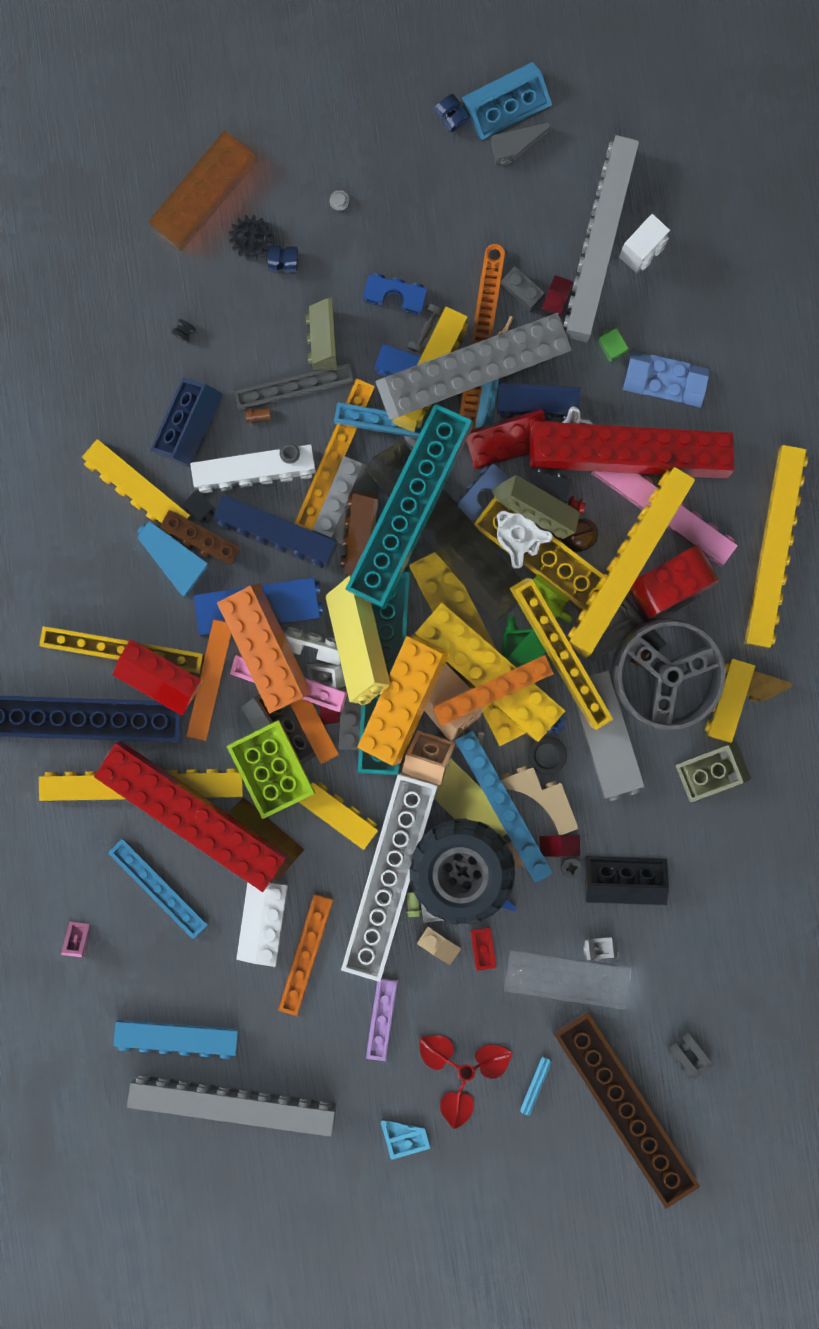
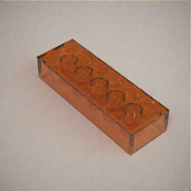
(202, 191)

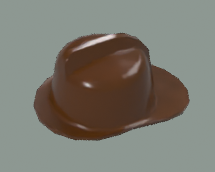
(584, 537)

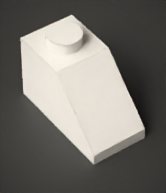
(327, 674)

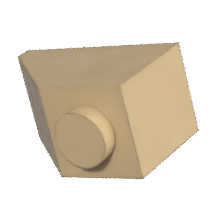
(438, 945)

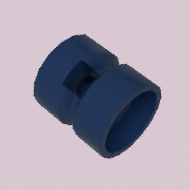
(446, 108)
(282, 259)

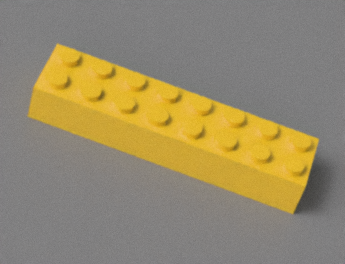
(552, 562)
(481, 663)

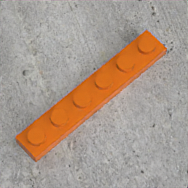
(492, 690)

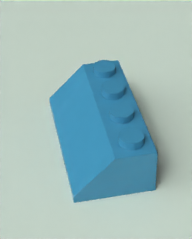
(507, 100)

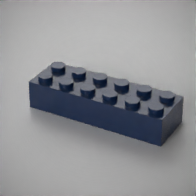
(274, 530)

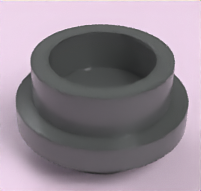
(289, 453)

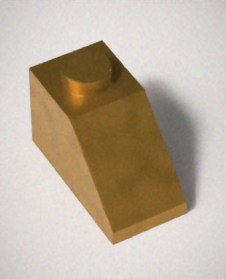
(765, 687)

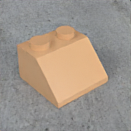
(428, 757)

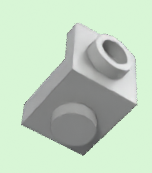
(600, 948)

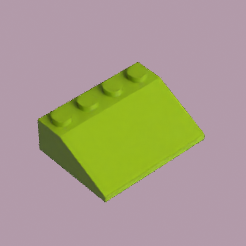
(270, 769)

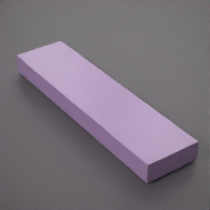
(381, 1019)

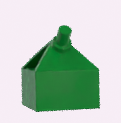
(520, 645)

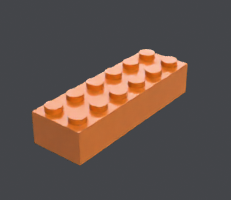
(264, 648)

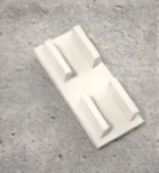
(326, 646)

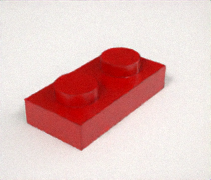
(483, 948)

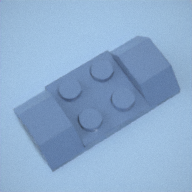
(666, 379)

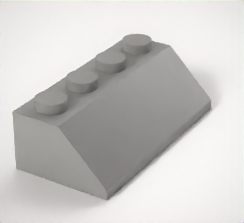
(332, 516)

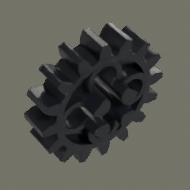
(241, 243)

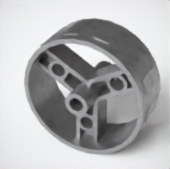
(668, 673)

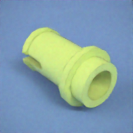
(412, 905)

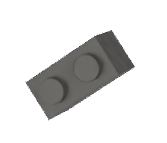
(522, 289)

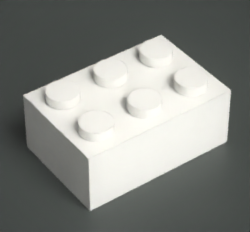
(644, 244)

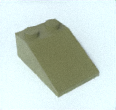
(713, 772)

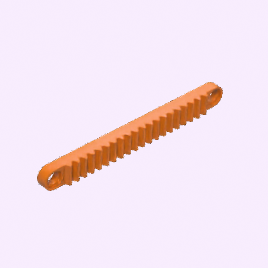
(484, 321)

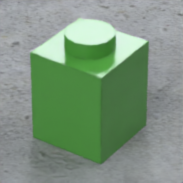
(612, 344)

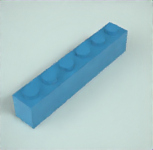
(176, 1037)

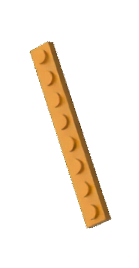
(331, 460)

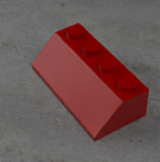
(156, 677)

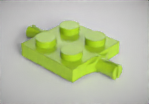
(553, 597)

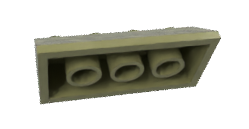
(537, 506)

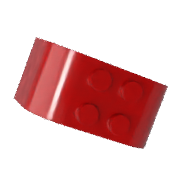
(673, 583)

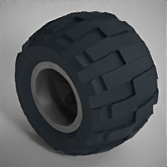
(455, 902)

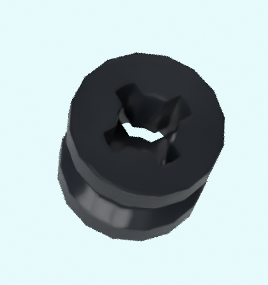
(183, 330)

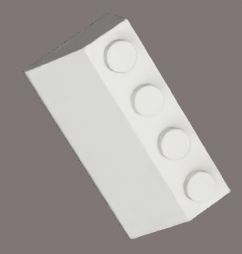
(262, 924)

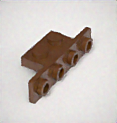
(200, 538)

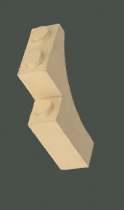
(551, 798)

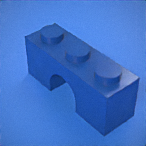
(379, 287)

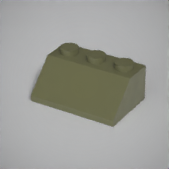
(321, 335)

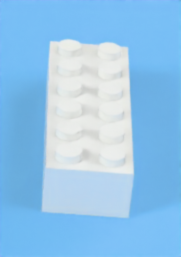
(250, 469)

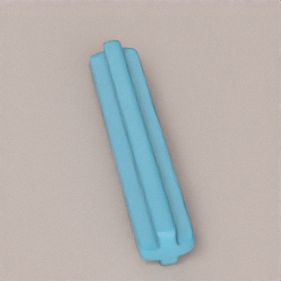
(536, 1086)

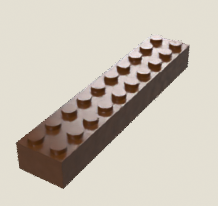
(626, 1109)

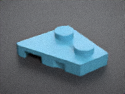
(404, 1138)

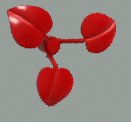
(492, 1063)

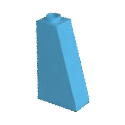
(174, 559)

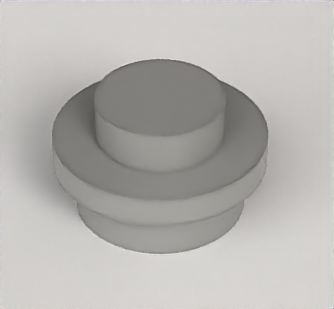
(339, 200)

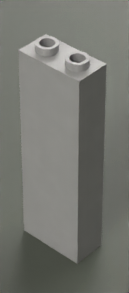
(611, 746)

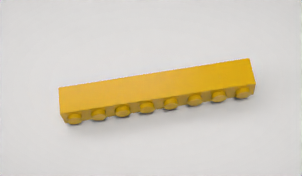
(113, 648)
(561, 653)

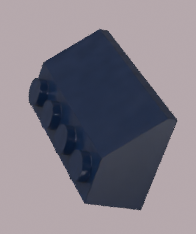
(524, 398)
(186, 421)

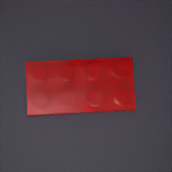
(502, 439)

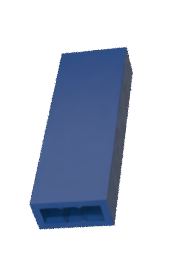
(289, 600)

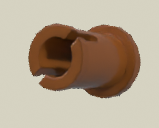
(257, 415)

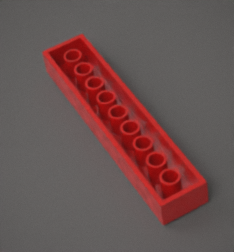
(631, 449)
(191, 816)

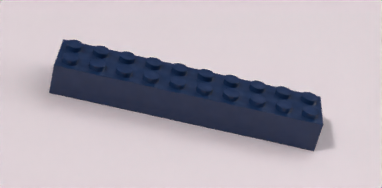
(88, 719)

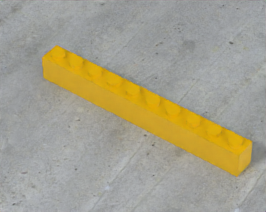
(775, 547)
(89, 788)

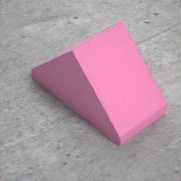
(76, 939)

